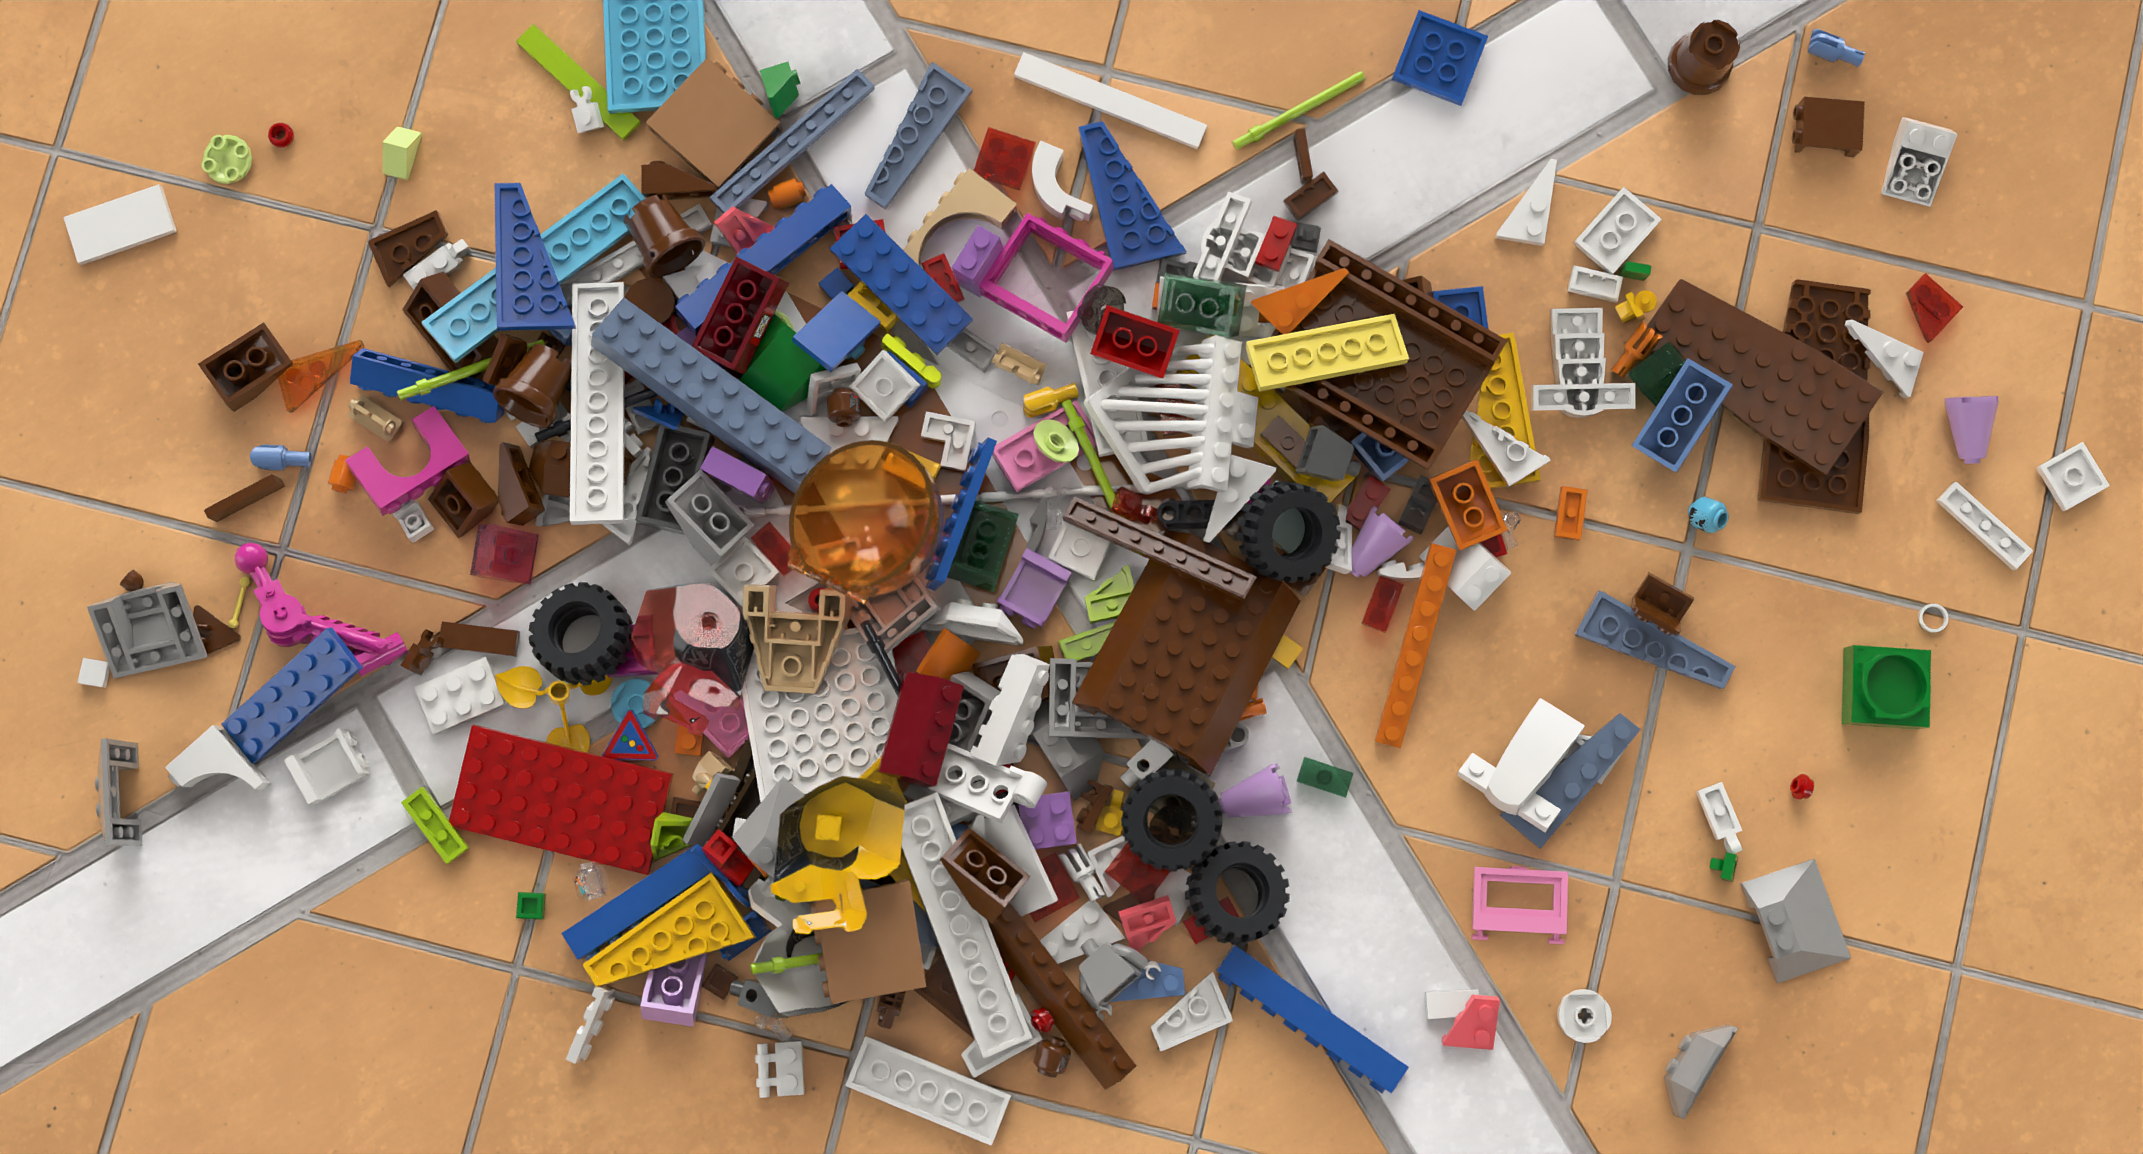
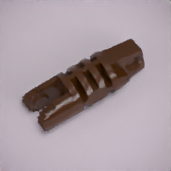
(889, 1007)

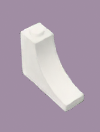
(214, 755)

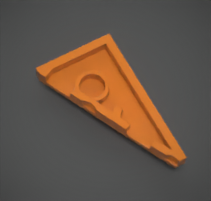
(1291, 305)

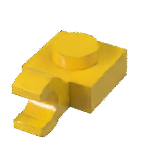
(1110, 816)

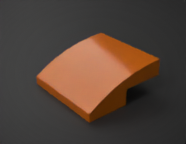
(948, 656)

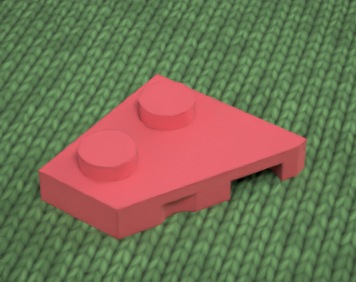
(741, 228)
(1147, 921)
(1475, 1024)

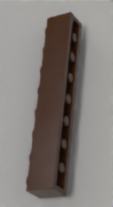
(1060, 998)

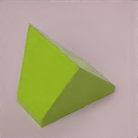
(668, 834)

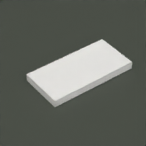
(120, 224)
(1013, 842)

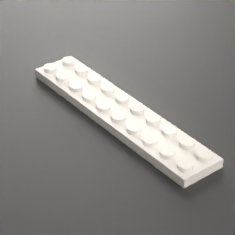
(595, 412)
(961, 931)

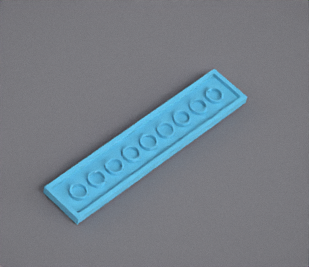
(570, 246)

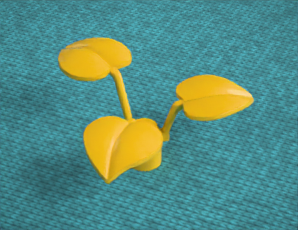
(520, 689)

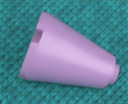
(1971, 425)
(1376, 543)
(1257, 795)

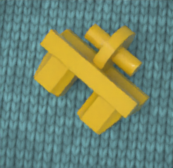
(1635, 306)

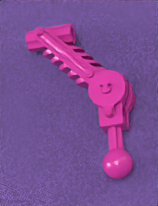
(290, 625)

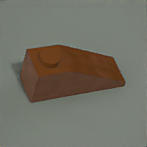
(672, 182)
(516, 488)

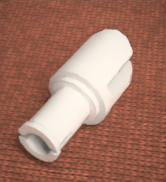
(1082, 871)

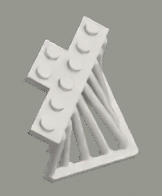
(1219, 416)

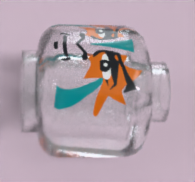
(591, 881)

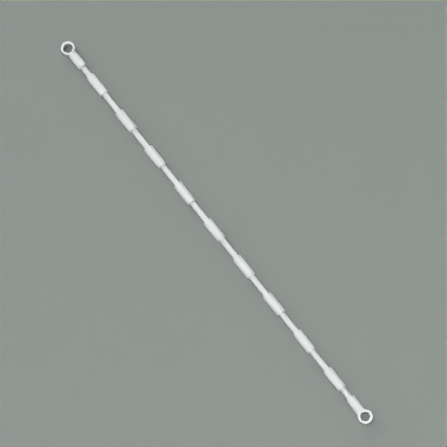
(984, 497)

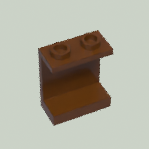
(1829, 125)

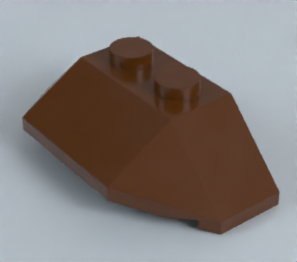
(552, 467)

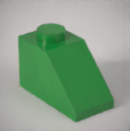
(780, 86)

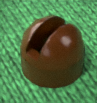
(132, 581)

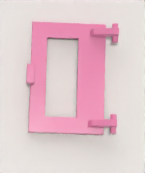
(1515, 919)

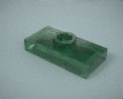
(1324, 777)

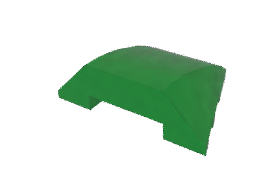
(780, 368)

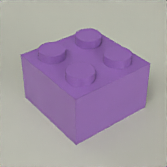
(1050, 821)

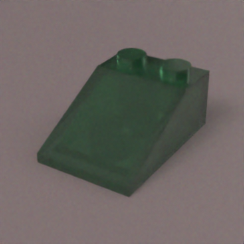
(1202, 305)
(983, 546)

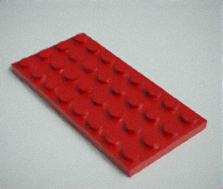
(559, 799)

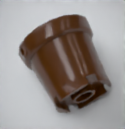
(1704, 58)
(663, 237)
(535, 387)

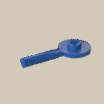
(740, 893)

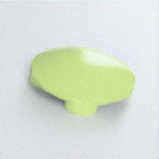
(227, 159)

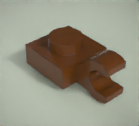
(420, 655)

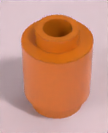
(787, 194)
(341, 476)

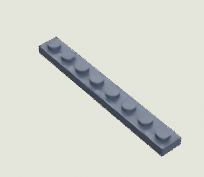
(793, 142)

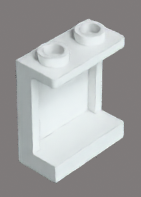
(328, 767)

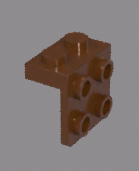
(1661, 604)

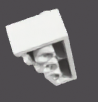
(1012, 711)

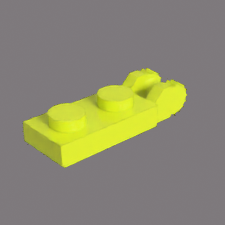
(913, 361)

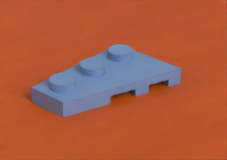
(1166, 983)

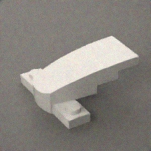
(1234, 250)
(1580, 368)
(1526, 765)

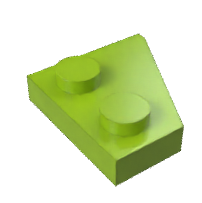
(1110, 598)

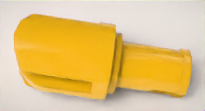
(1047, 399)

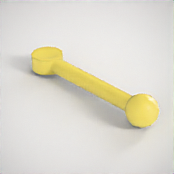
(244, 582)

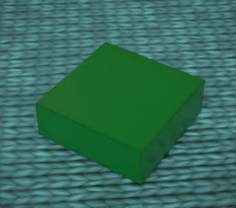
(1635, 271)
(530, 905)

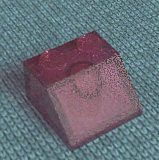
(504, 554)

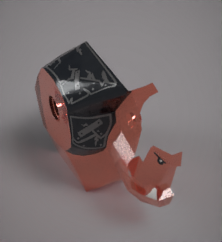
(697, 647)

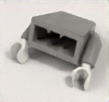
(1109, 972)

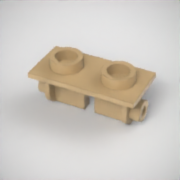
(1019, 364)
(374, 418)

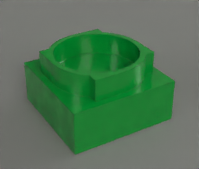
(1886, 687)

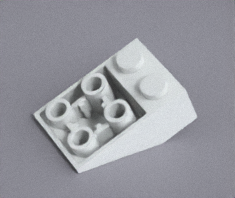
(1917, 161)

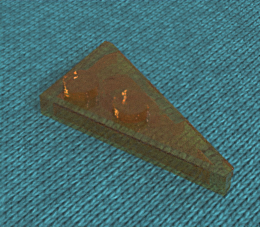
(313, 371)

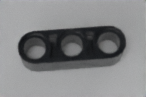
(1182, 509)

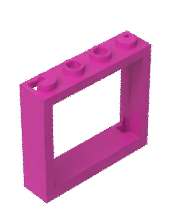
(1020, 307)

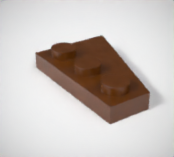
(407, 245)

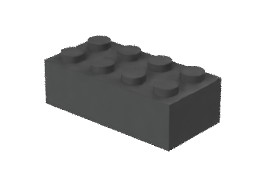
(673, 462)

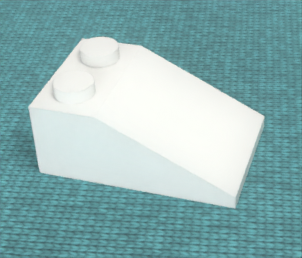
(1474, 570)

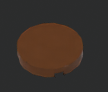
(653, 298)

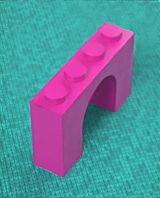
(390, 491)

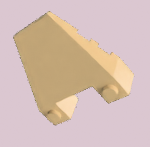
(794, 646)

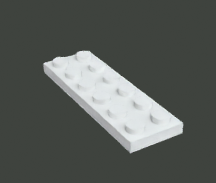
(1096, 373)
(928, 1090)

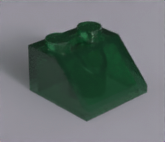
(1658, 372)

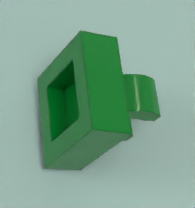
(1727, 866)

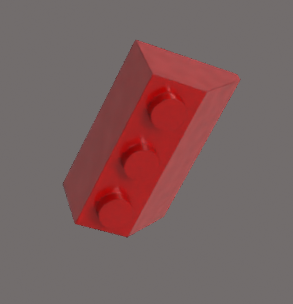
(1135, 341)

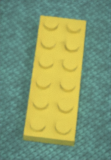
(1326, 352)

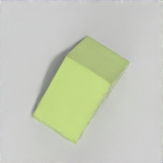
(400, 152)

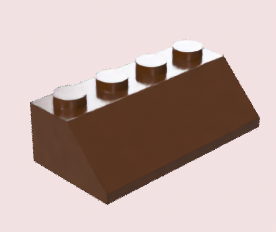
(429, 297)

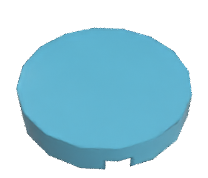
(629, 697)

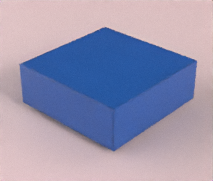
(835, 283)

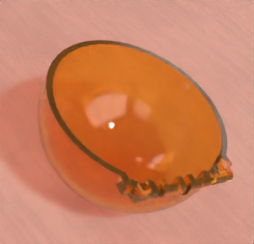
(865, 520)

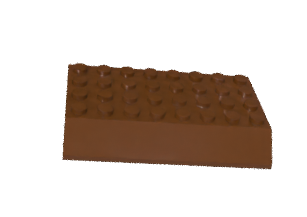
(1407, 404)
(1187, 656)

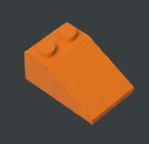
(1467, 504)

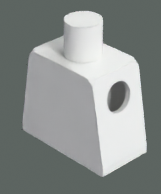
(1152, 752)

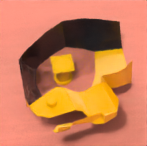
(829, 852)

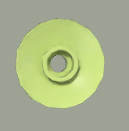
(1056, 441)

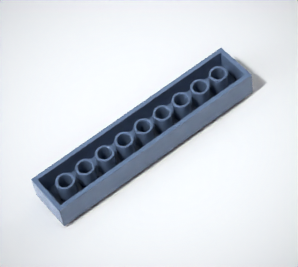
(708, 394)

